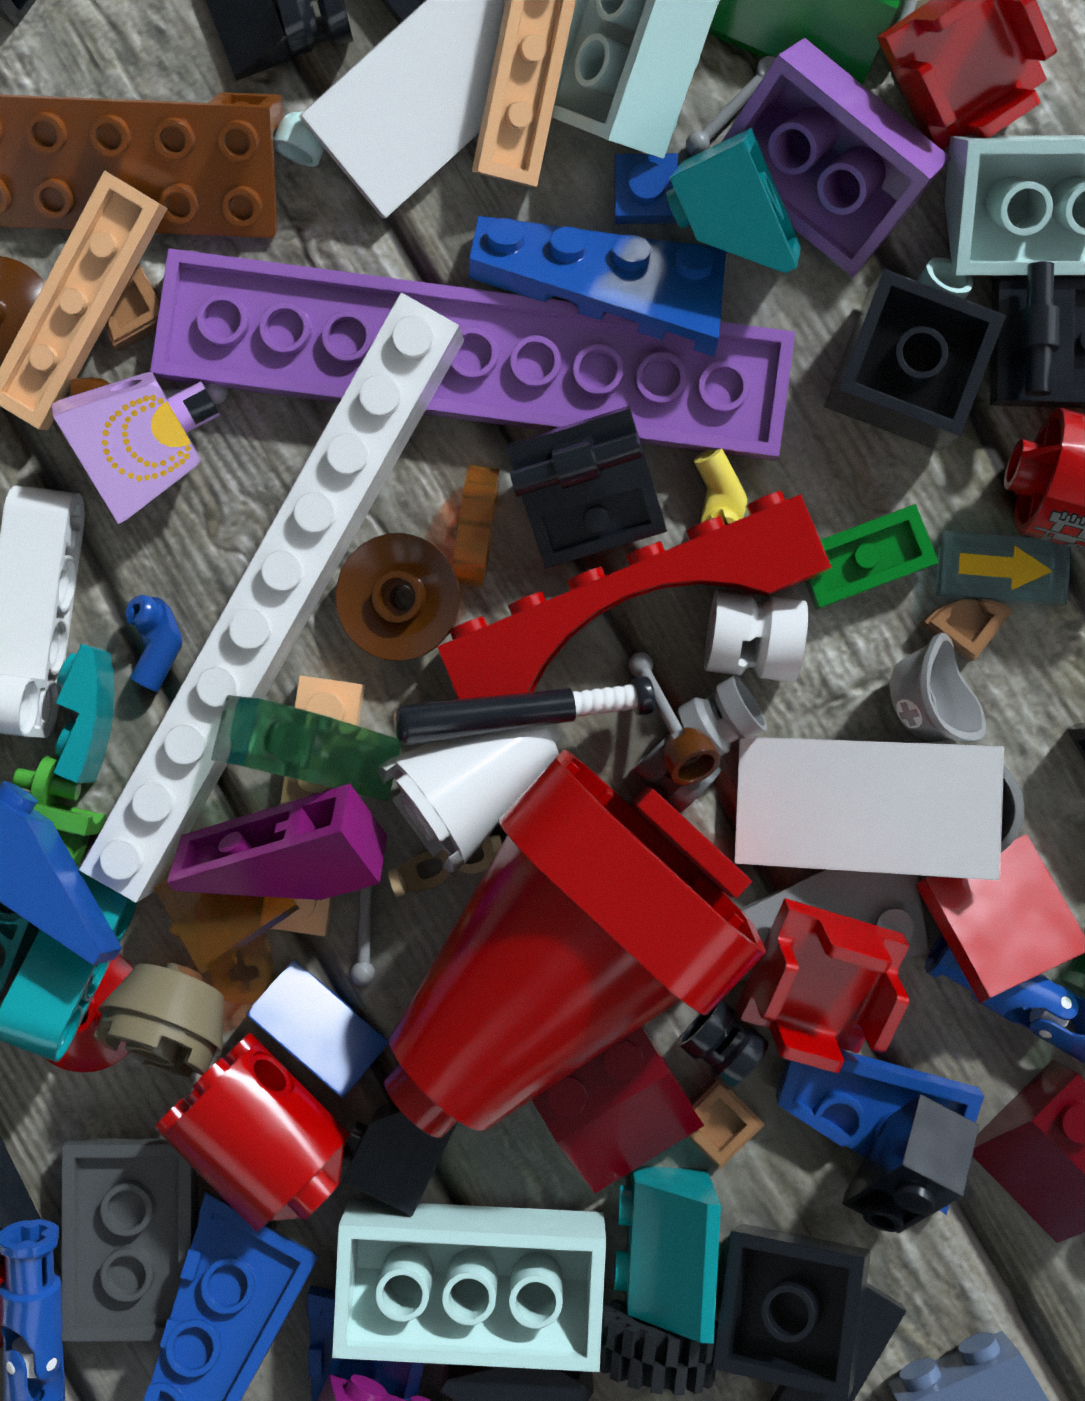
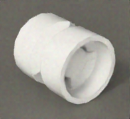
(756, 636)

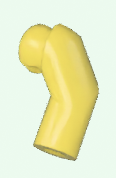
(724, 491)

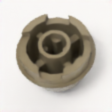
(164, 1018)

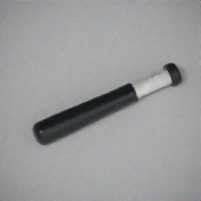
(494, 714)

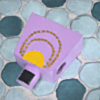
(134, 438)

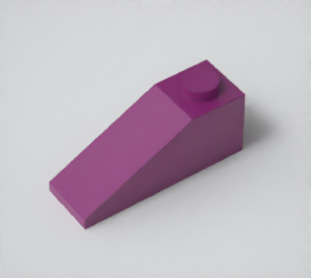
(287, 851)

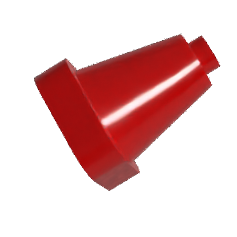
(561, 955)

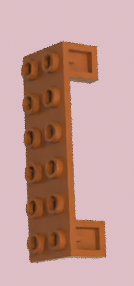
(195, 158)

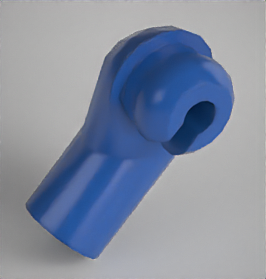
(159, 636)

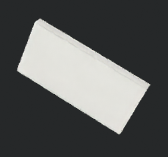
(410, 100)
(870, 806)

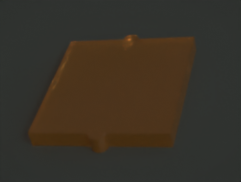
(220, 923)

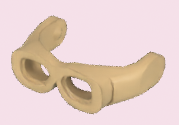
(407, 876)

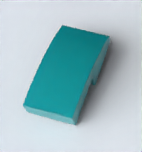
(88, 689)

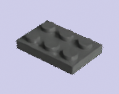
(123, 1236)

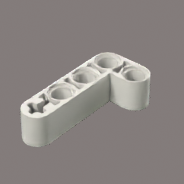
(37, 592)

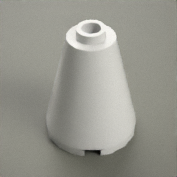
(464, 785)

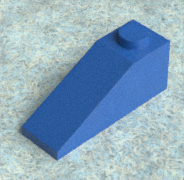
(45, 883)

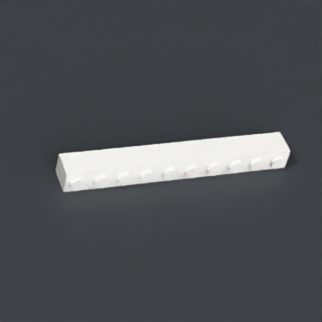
(276, 594)

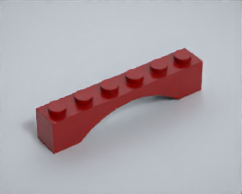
(754, 554)

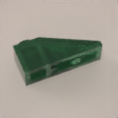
(303, 746)

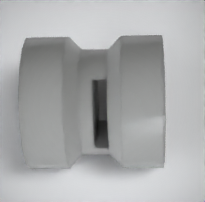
(725, 715)

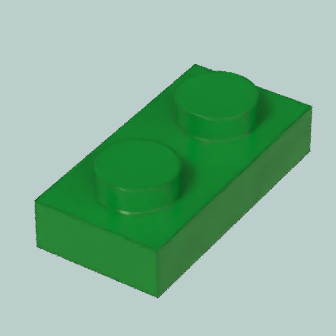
(872, 556)

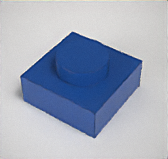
(642, 188)

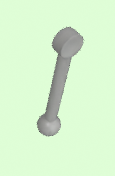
(700, 140)
(363, 972)

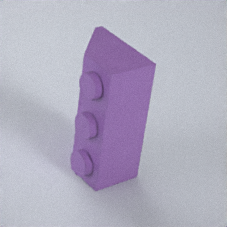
(837, 154)

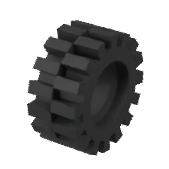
(653, 1355)

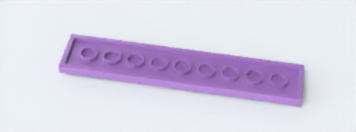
(518, 364)

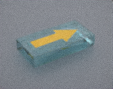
(1002, 568)

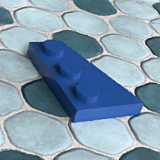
(861, 1097)

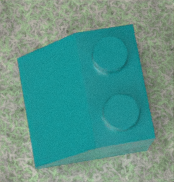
(735, 203)
(670, 1249)

